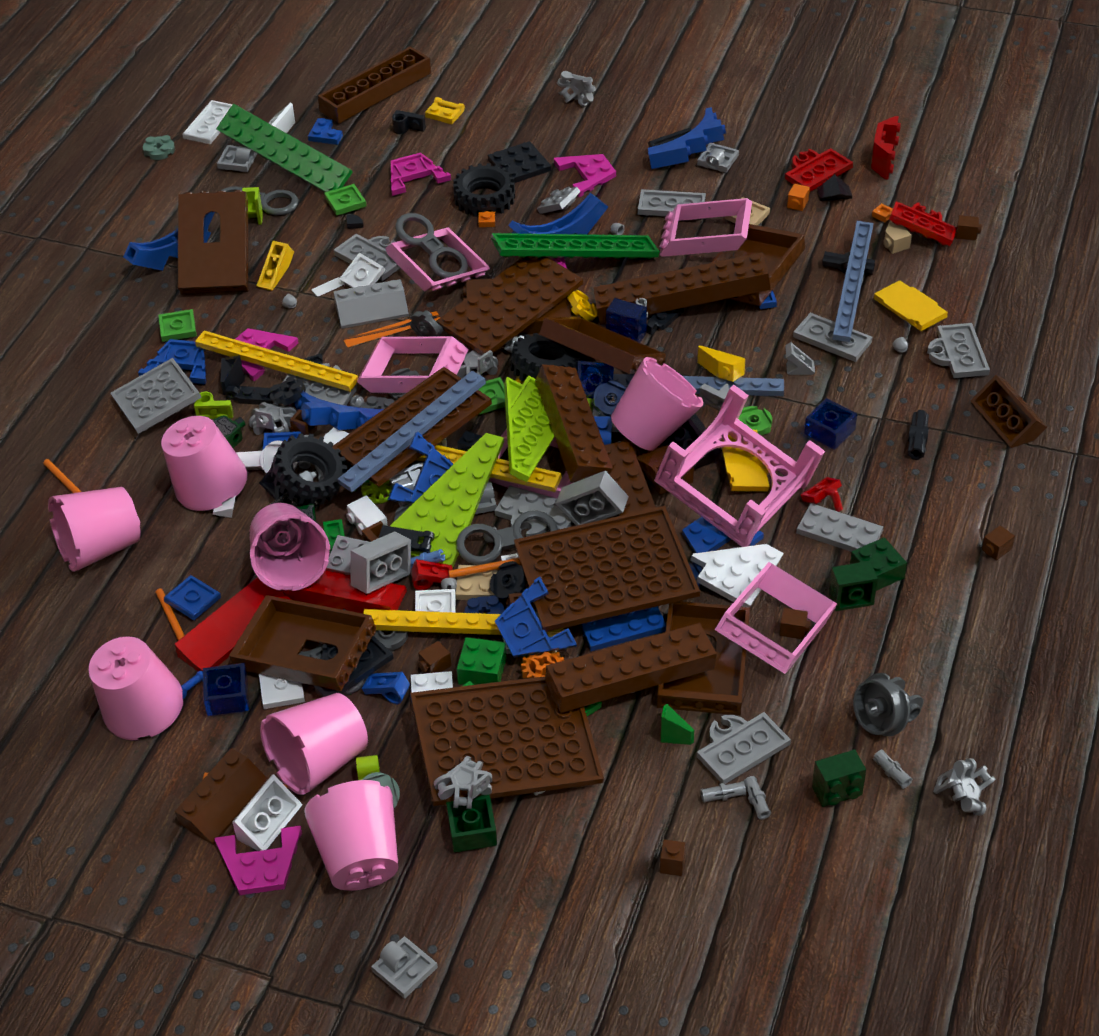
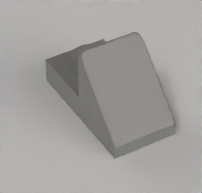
(798, 361)
(713, 396)

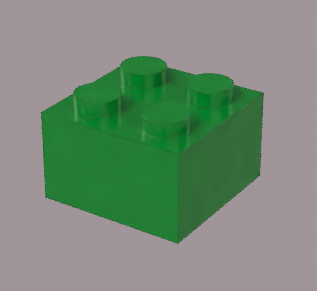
(481, 661)

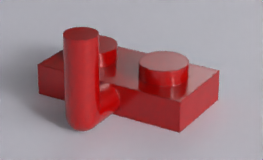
(824, 488)

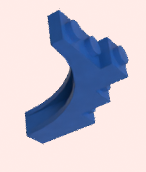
(695, 141)
(577, 221)
(156, 253)
(339, 416)

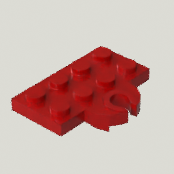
(815, 168)
(919, 221)

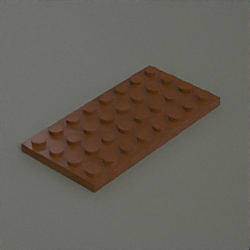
(509, 303)
(392, 418)

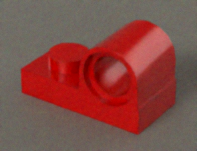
(427, 572)

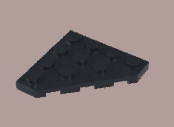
(370, 661)

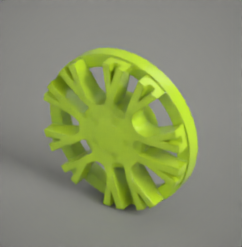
(376, 491)

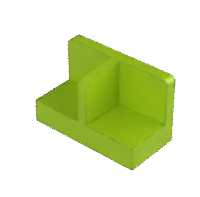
(254, 203)

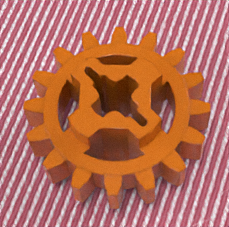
(535, 664)

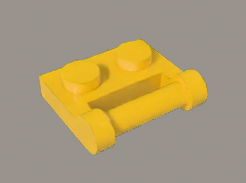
(444, 114)

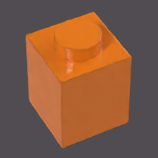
(798, 197)

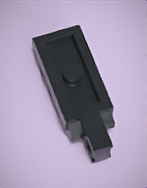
(662, 320)
(248, 394)

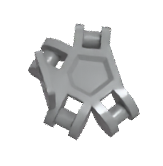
(579, 85)
(482, 363)
(267, 416)
(464, 777)
(962, 782)

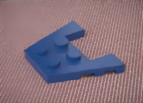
(186, 356)
(432, 469)
(705, 537)
(523, 628)

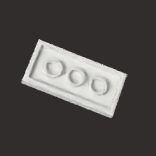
(204, 126)

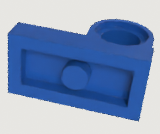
(604, 426)
(391, 685)

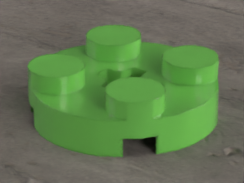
(762, 419)

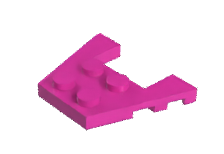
(414, 167)
(592, 168)
(265, 340)
(260, 869)

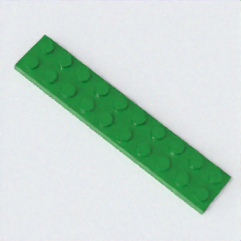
(283, 149)
(574, 245)

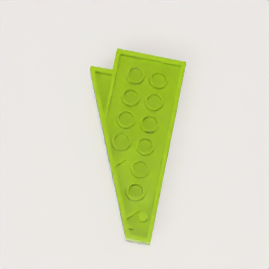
(527, 427)
(453, 498)

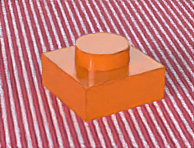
(882, 212)
(486, 219)

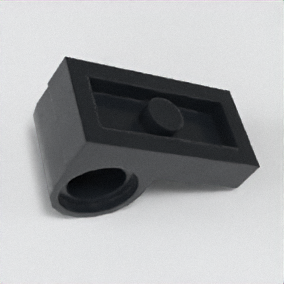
(403, 121)

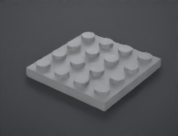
(155, 395)

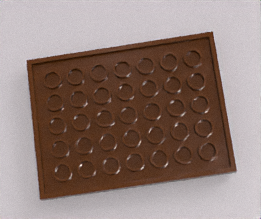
(607, 568)
(509, 729)

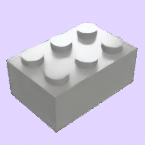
(592, 499)
(380, 562)

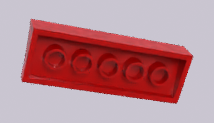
(336, 592)
(217, 635)

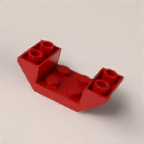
(884, 146)

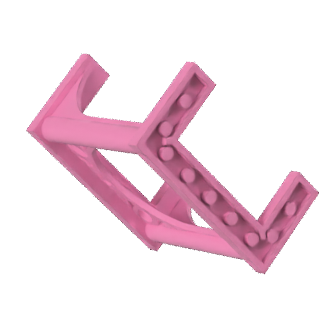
(754, 516)

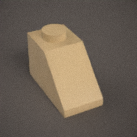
(897, 238)

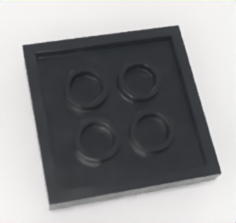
(521, 160)

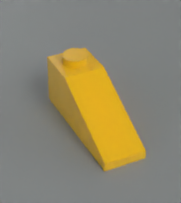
(275, 265)
(721, 364)

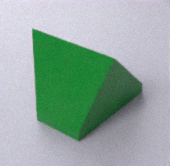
(674, 728)

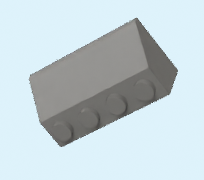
(370, 303)

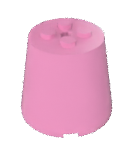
(654, 405)
(202, 464)
(93, 525)
(289, 559)
(134, 689)
(313, 740)
(355, 833)

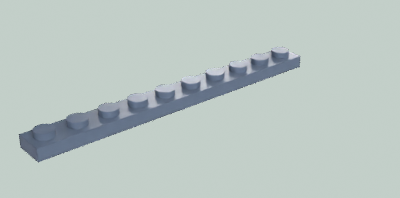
(853, 282)
(750, 386)
(403, 437)

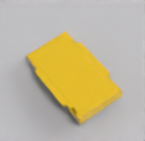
(911, 305)
(744, 469)

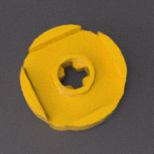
(582, 306)

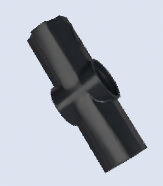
(840, 262)
(918, 434)

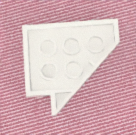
(733, 569)

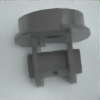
(884, 706)

